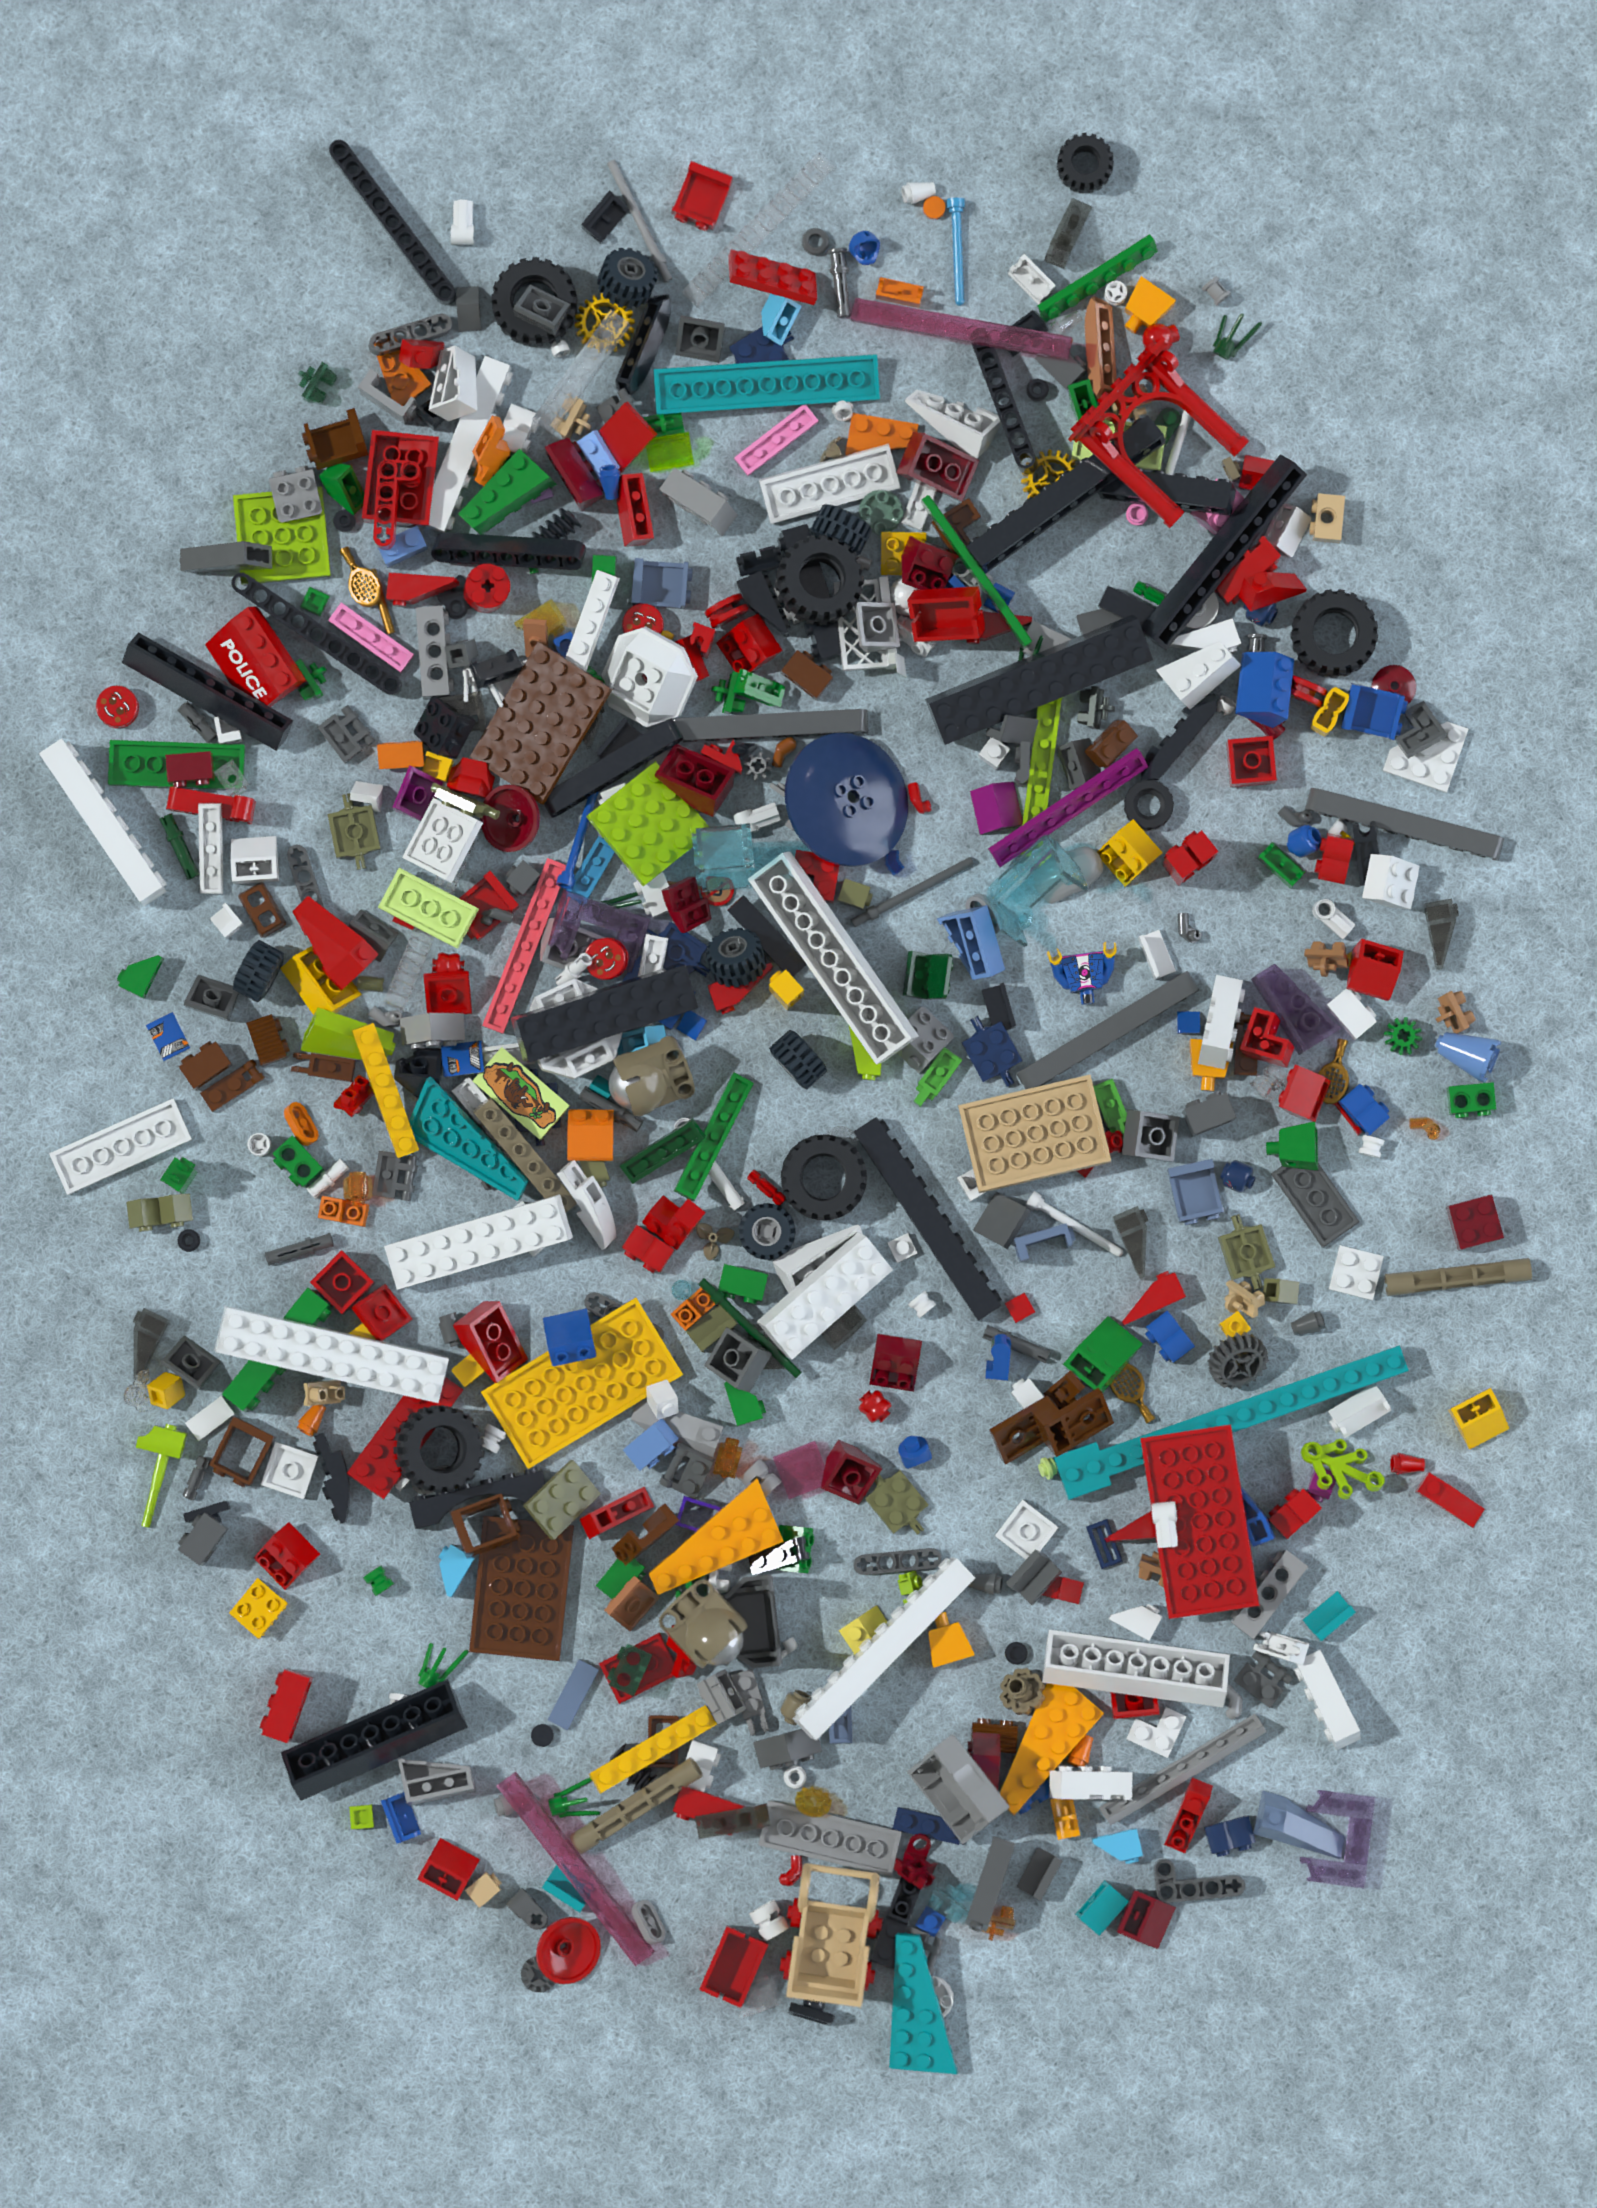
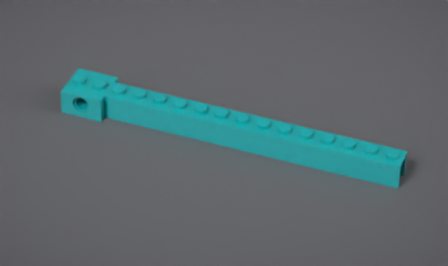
(1090, 1468)

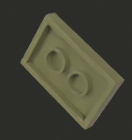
(562, 1499)

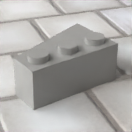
(699, 500)
(434, 1781)

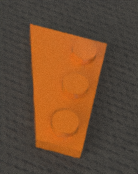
(401, 379)
(874, 431)

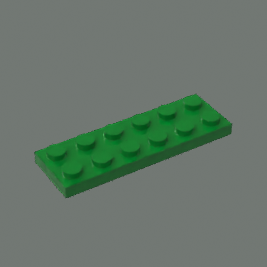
(145, 762)

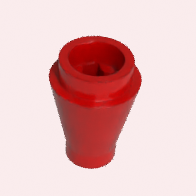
(1404, 1464)

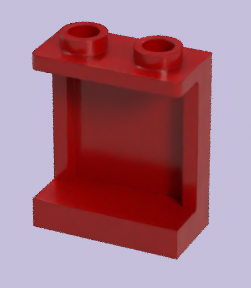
(702, 196)
(487, 895)

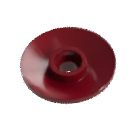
(1398, 674)

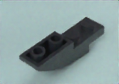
(338, 1486)
(895, 1922)

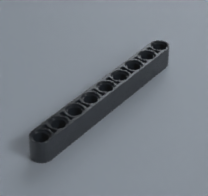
(389, 211)
(310, 624)

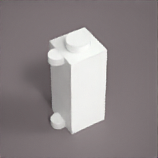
(1358, 1411)

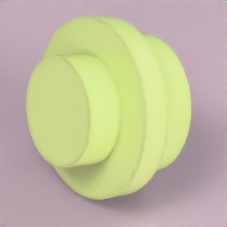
(1047, 1468)

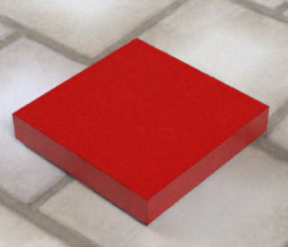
(448, 992)
(381, 1313)

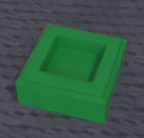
(314, 601)

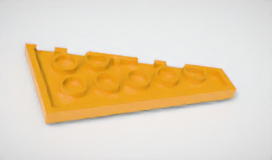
(730, 1535)
(1050, 1737)

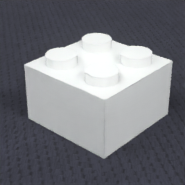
(1390, 881)

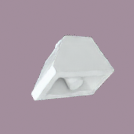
(1138, 1620)

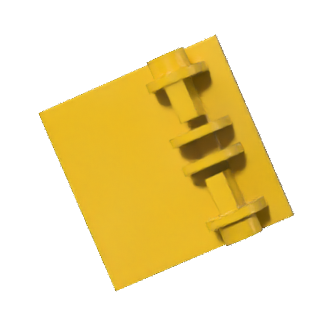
(892, 548)
(258, 1608)

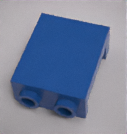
(1374, 711)
(569, 1337)

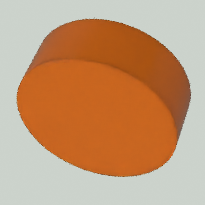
(934, 207)

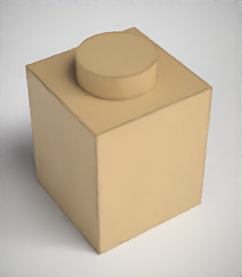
(484, 1889)

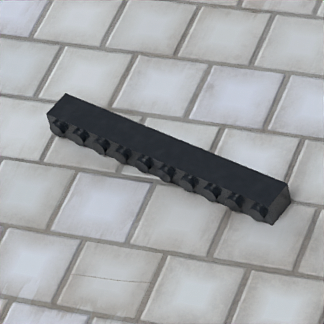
(1060, 498)
(1223, 552)
(927, 1219)

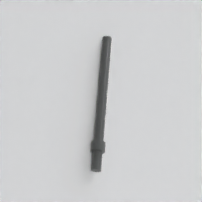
(874, 911)

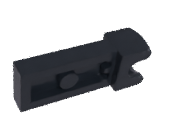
(1365, 845)

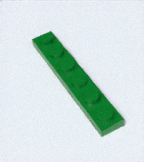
(1097, 278)
(716, 1134)

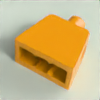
(1146, 305)
(1207, 1073)
(948, 1642)

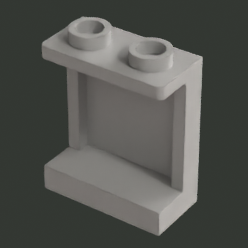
(368, 390)

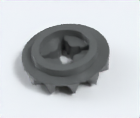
(527, 1975)

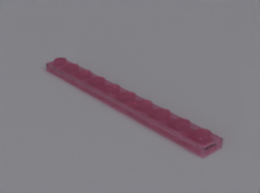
(961, 329)
(575, 1868)

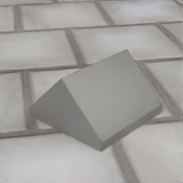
(877, 626)

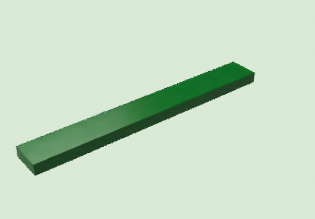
(976, 571)

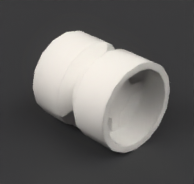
(769, 1920)

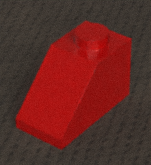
(420, 353)

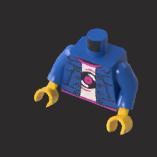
(1083, 971)

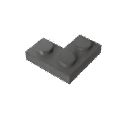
(1425, 730)

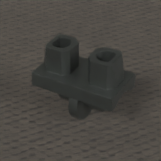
(1098, 707)

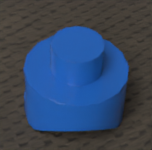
(865, 246)
(914, 1451)

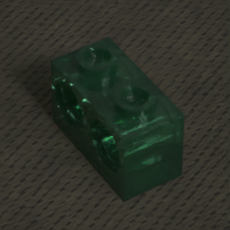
(635, 1672)

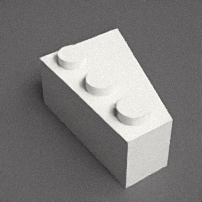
(454, 384)
(1199, 673)
(1090, 1784)

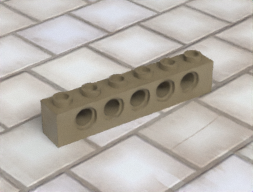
(522, 1153)

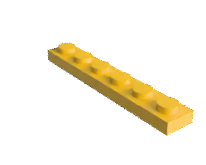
(385, 1090)
(652, 1749)

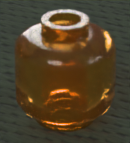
(357, 1188)

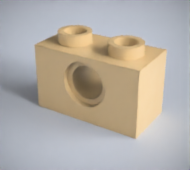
(1335, 507)

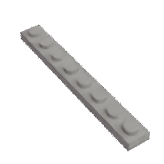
(1184, 1768)

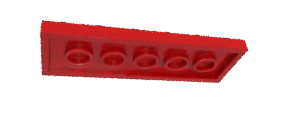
(376, 1464)

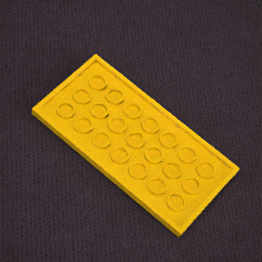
(556, 1405)

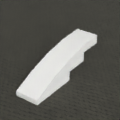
(471, 1098)

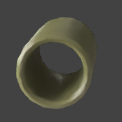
(373, 982)

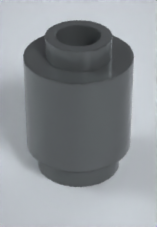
(447, 1330)

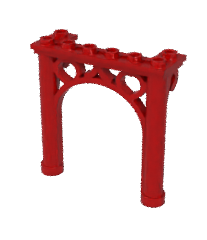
(1097, 435)

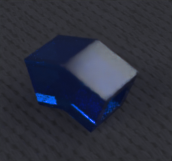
(893, 863)

